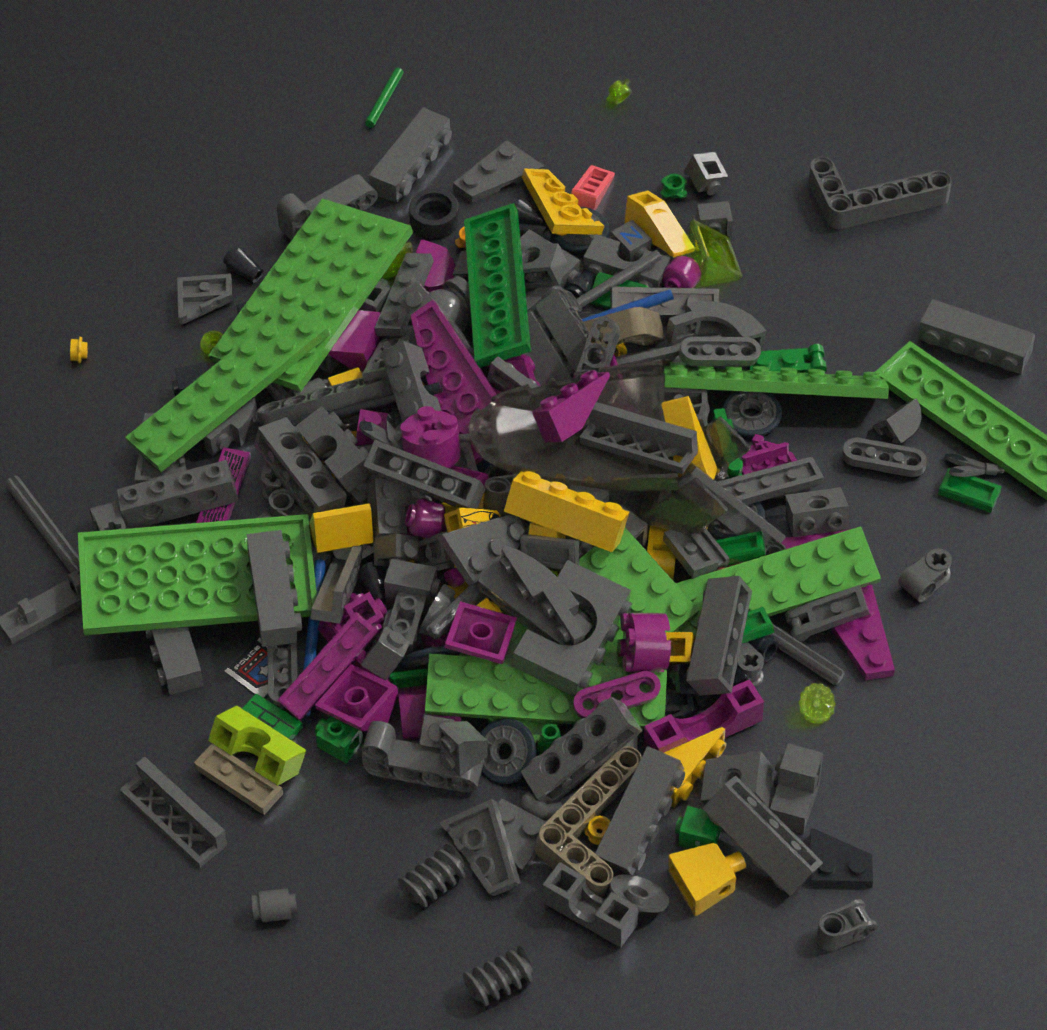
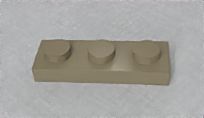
(238, 778)

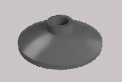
(640, 892)

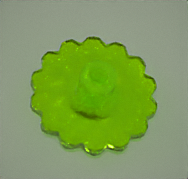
(817, 703)

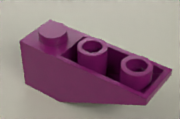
(568, 411)

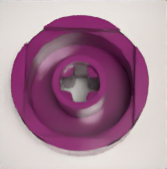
(432, 436)
(644, 642)

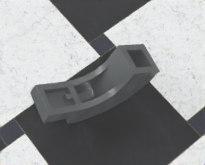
(714, 318)
(236, 427)

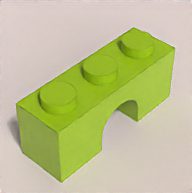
(240, 731)

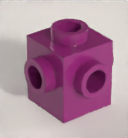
(364, 605)

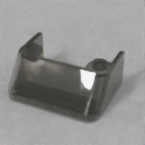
(694, 505)

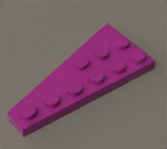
(451, 365)
(863, 636)

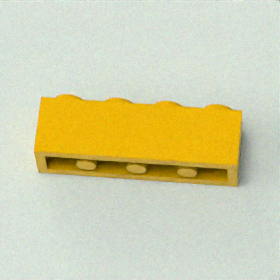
(566, 510)

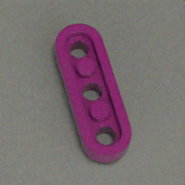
(626, 686)

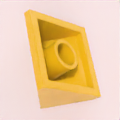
(341, 528)

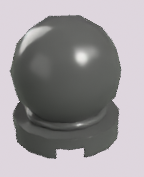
(455, 301)

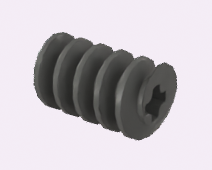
(433, 875)
(499, 976)

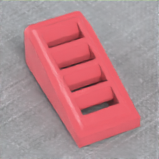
(591, 191)

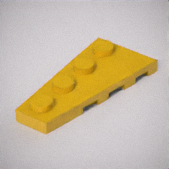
(558, 206)

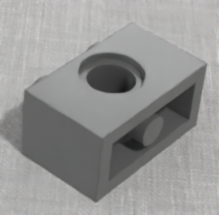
(817, 512)

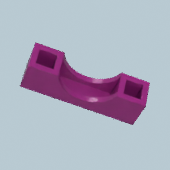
(731, 711)

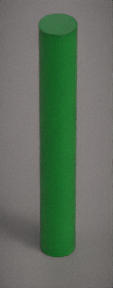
(384, 97)

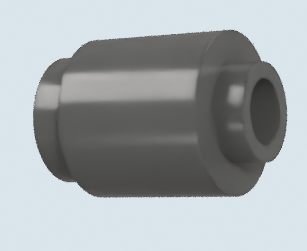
(273, 905)

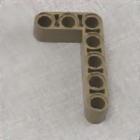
(635, 325)
(578, 812)

